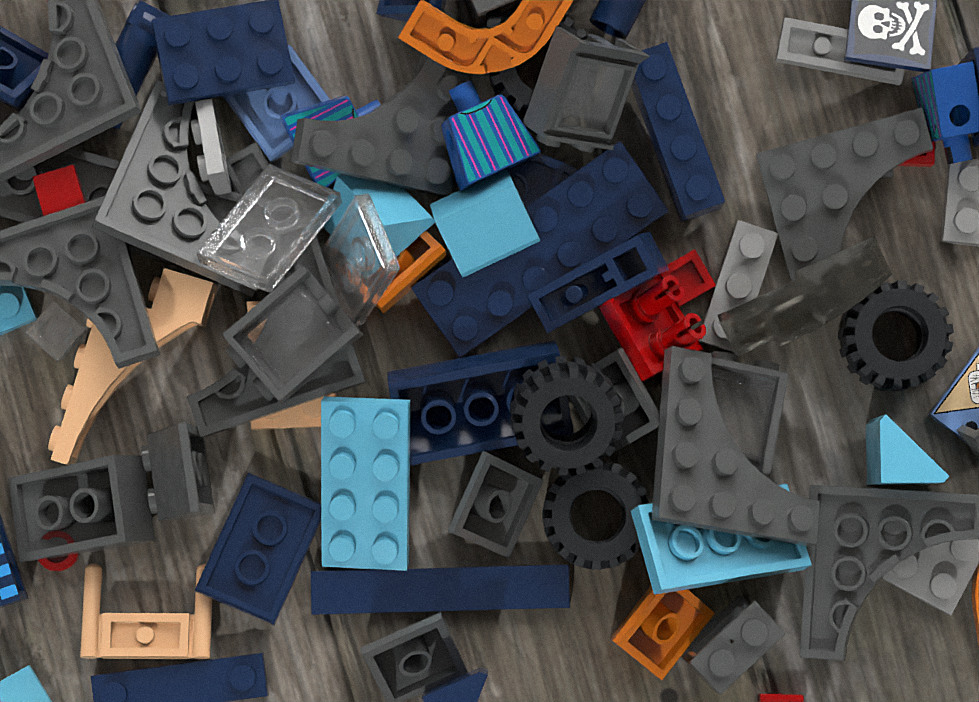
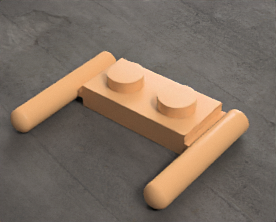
(143, 633)

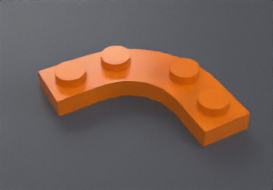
(483, 49)

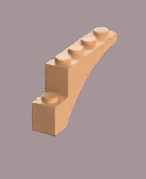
(177, 306)

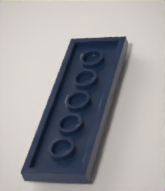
(575, 224)

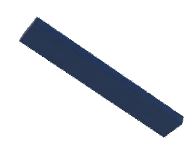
(440, 589)

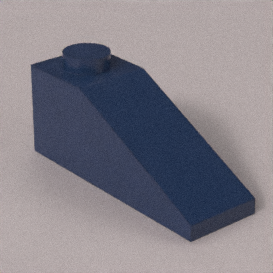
(598, 281)

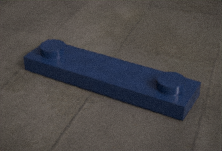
(195, 681)

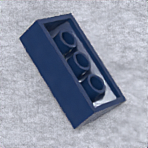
(465, 402)

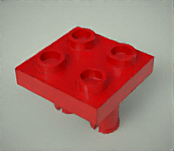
(649, 322)

